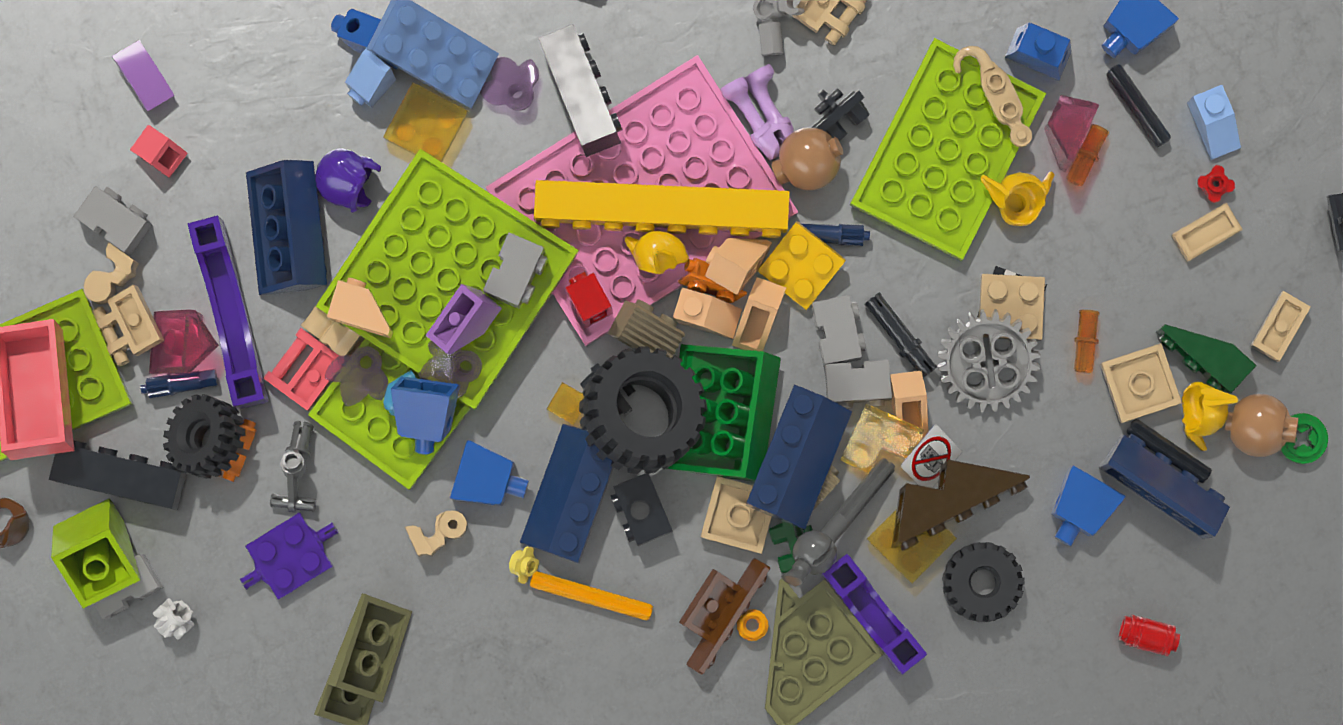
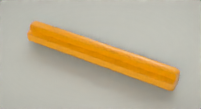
(591, 595)

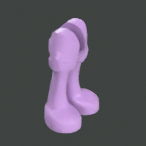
(767, 135)

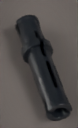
(901, 336)

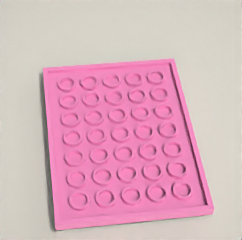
(671, 136)

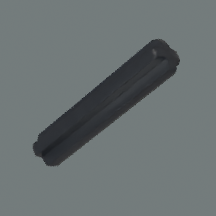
(1138, 105)
(1178, 456)

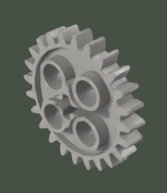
(1016, 356)

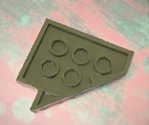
(813, 651)

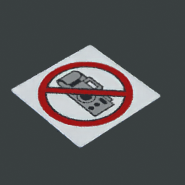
(928, 456)

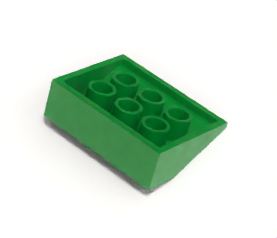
(739, 410)

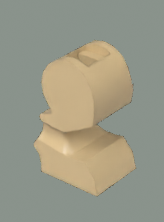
(101, 285)
(331, 333)
(447, 525)

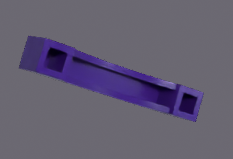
(229, 312)

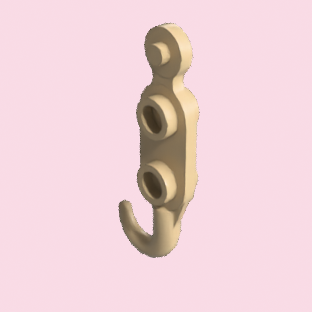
(999, 94)

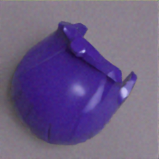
(341, 178)

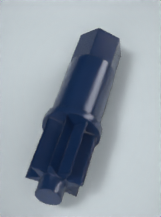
(839, 234)
(178, 383)

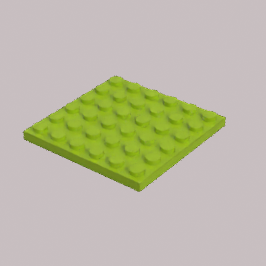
(427, 243)

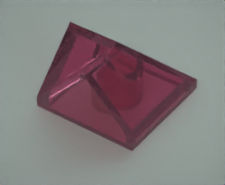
(1068, 128)
(185, 342)

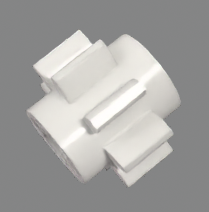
(173, 619)

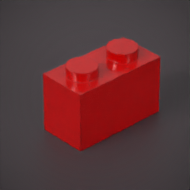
(588, 298)

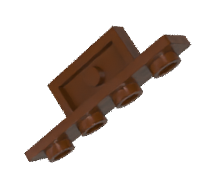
(718, 609)

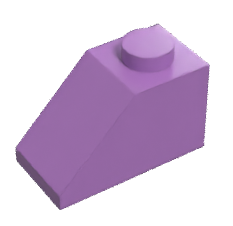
(463, 319)

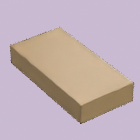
(1206, 232)

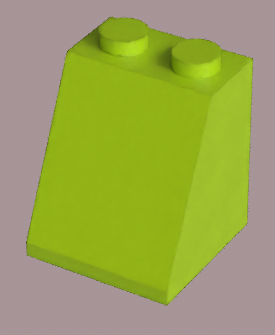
(94, 553)

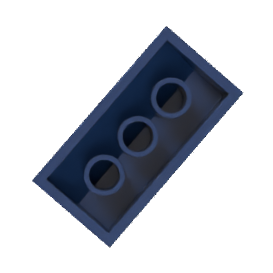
(286, 227)
(799, 457)
(1165, 487)
(568, 497)

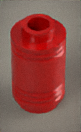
(1149, 635)

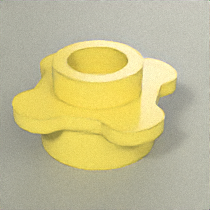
(523, 564)

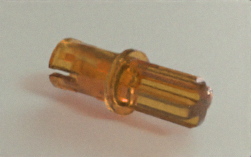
(1087, 155)
(1086, 341)

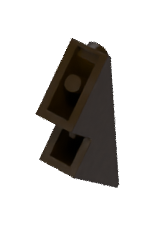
(958, 492)

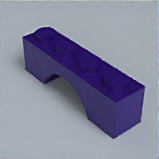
(874, 615)

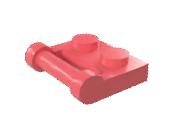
(310, 378)

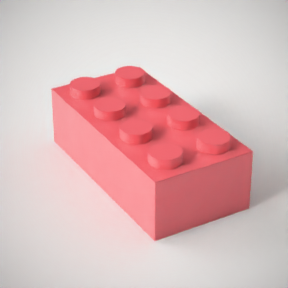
(34, 391)

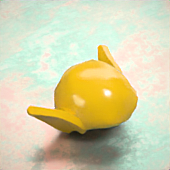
(1019, 196)
(657, 251)
(1204, 411)

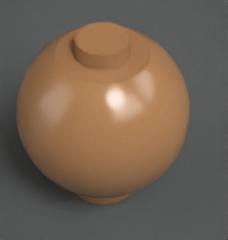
(808, 159)
(1261, 425)

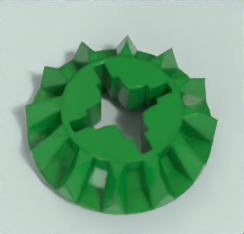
(1317, 439)

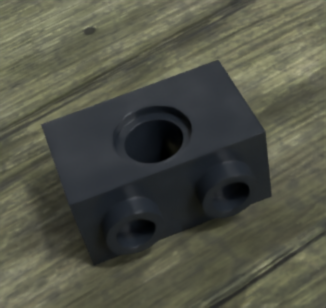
(641, 490)

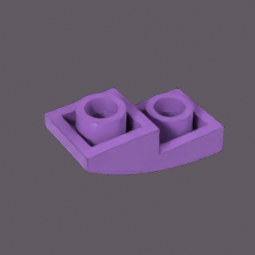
(143, 75)

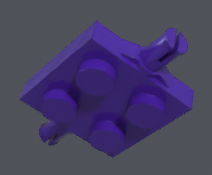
(289, 555)

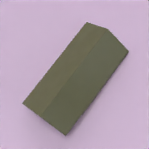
(364, 662)

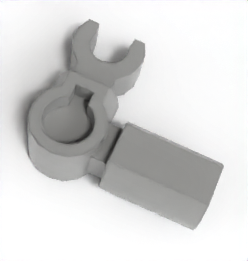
(770, 28)

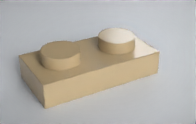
(1280, 326)

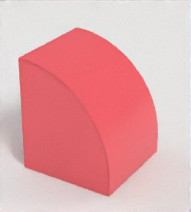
(158, 151)

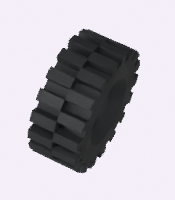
(188, 430)
(958, 582)

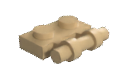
(819, 13)
(135, 322)

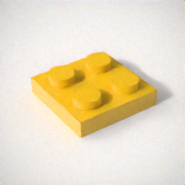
(801, 265)

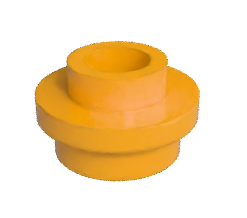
(752, 635)

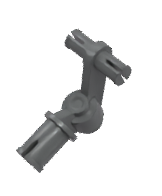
(294, 468)

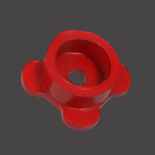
(1206, 183)

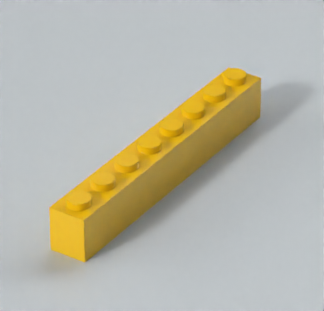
(661, 207)

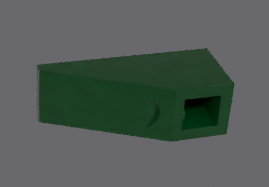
(1215, 359)

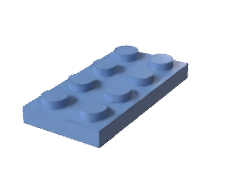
(433, 51)

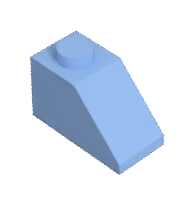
(369, 79)
(1215, 121)

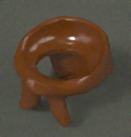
(17, 525)

